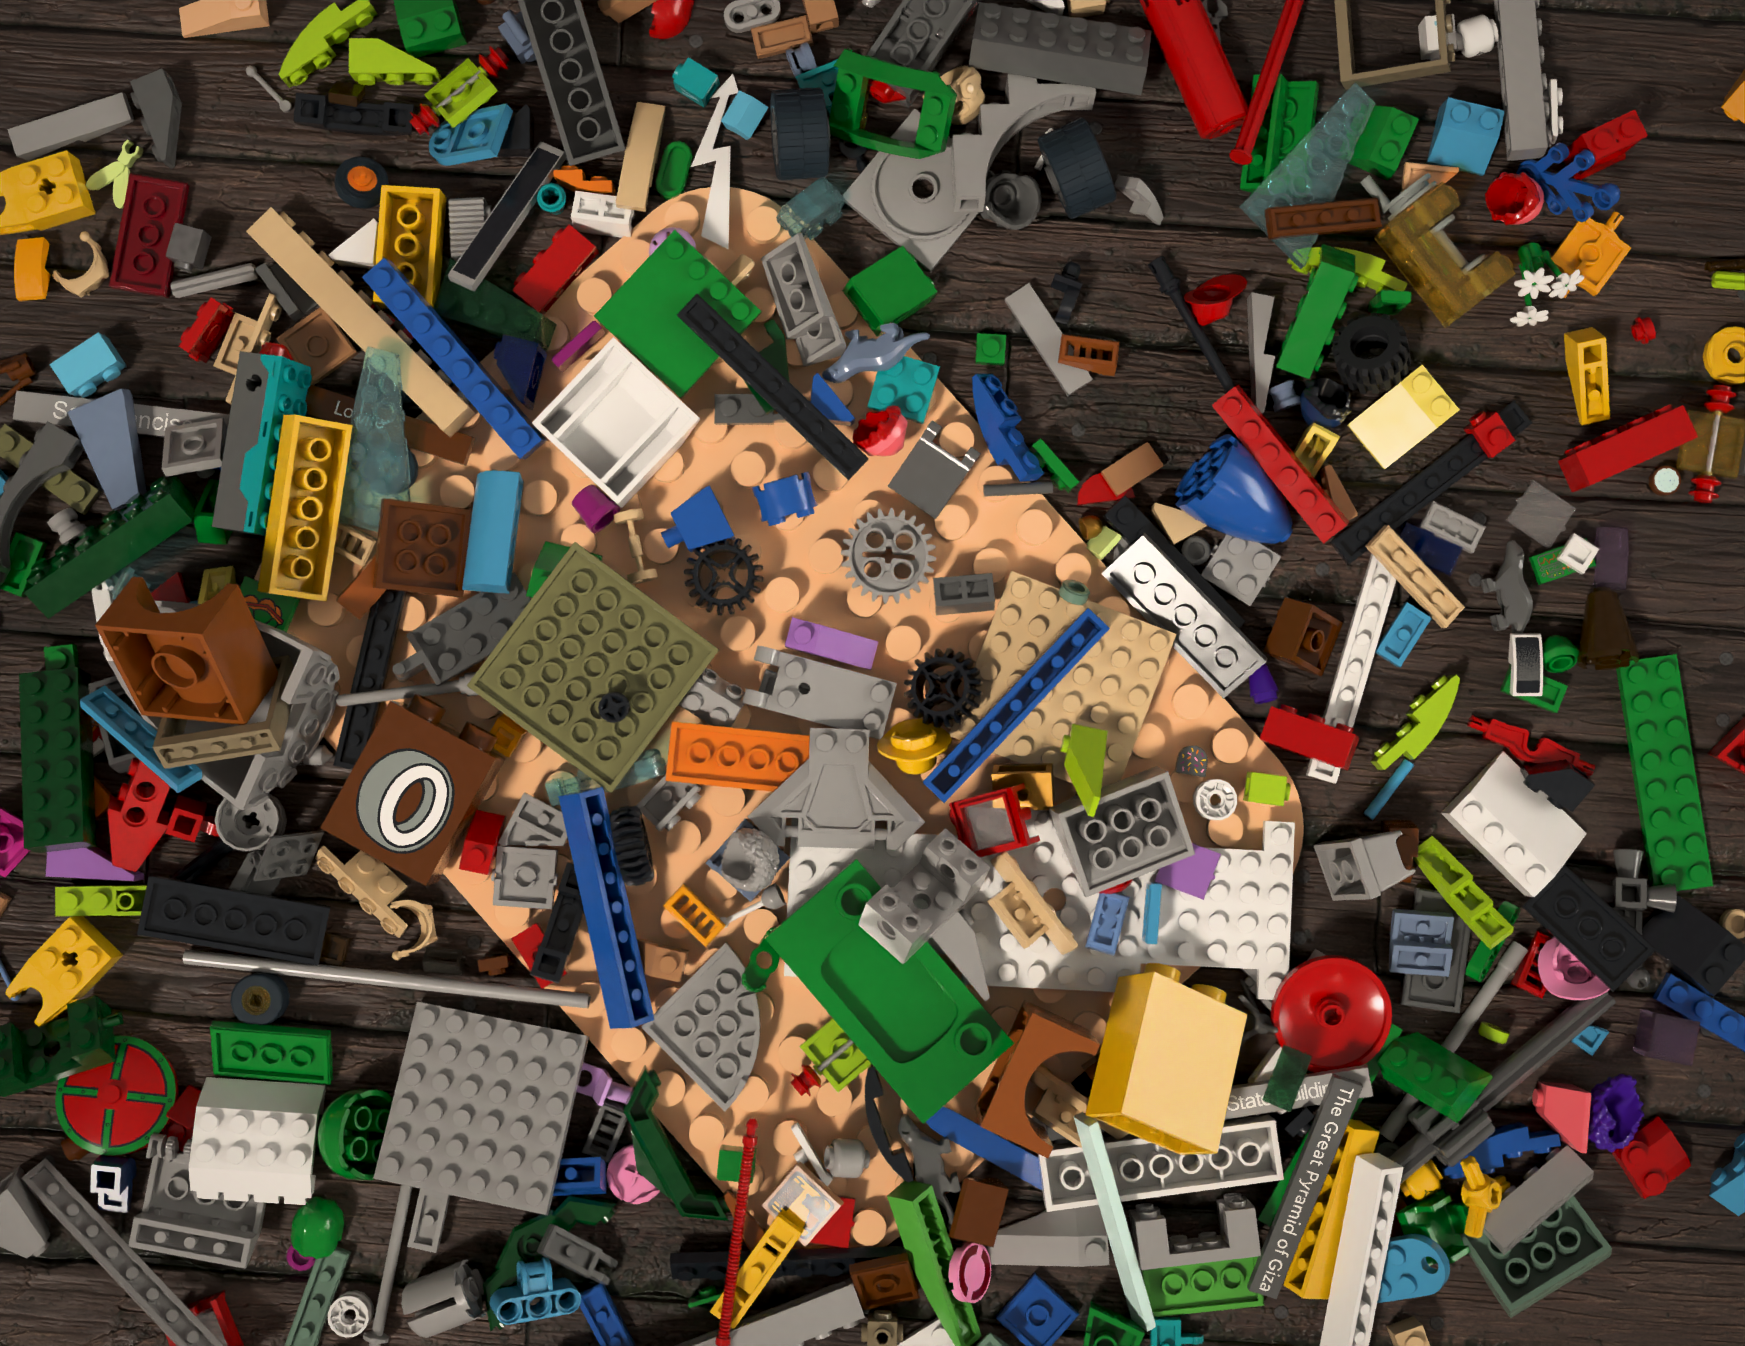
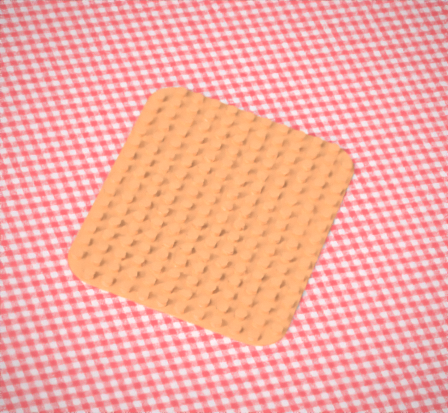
(804, 583)

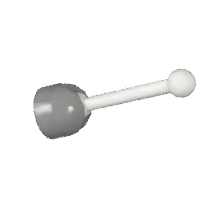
(771, 898)

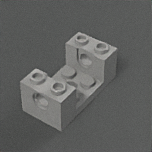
(943, 878)
(1236, 1239)

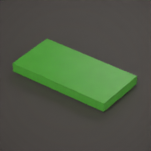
(1201, 1287)

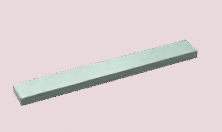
(1114, 1221)

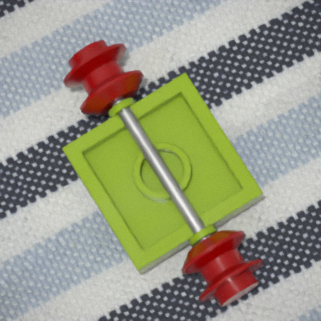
(460, 92)
(833, 1057)

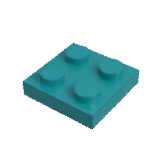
(906, 386)

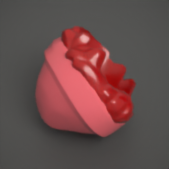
(1514, 198)
(881, 432)

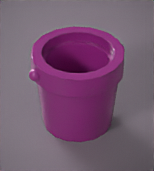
(595, 508)

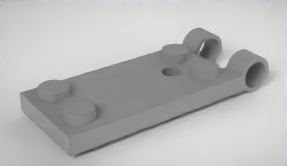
(835, 694)

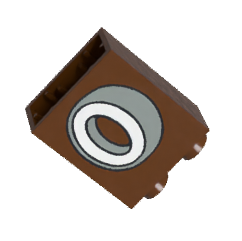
(415, 789)

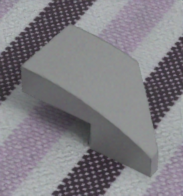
(1143, 198)

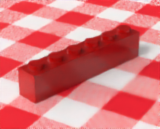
(1280, 463)

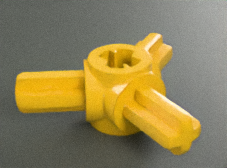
(1480, 1195)

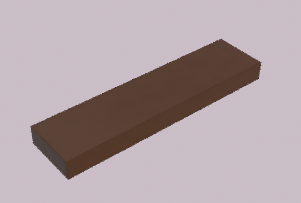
(1322, 218)

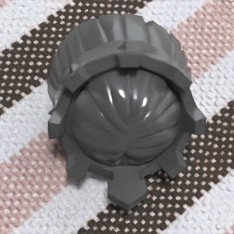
(1011, 200)

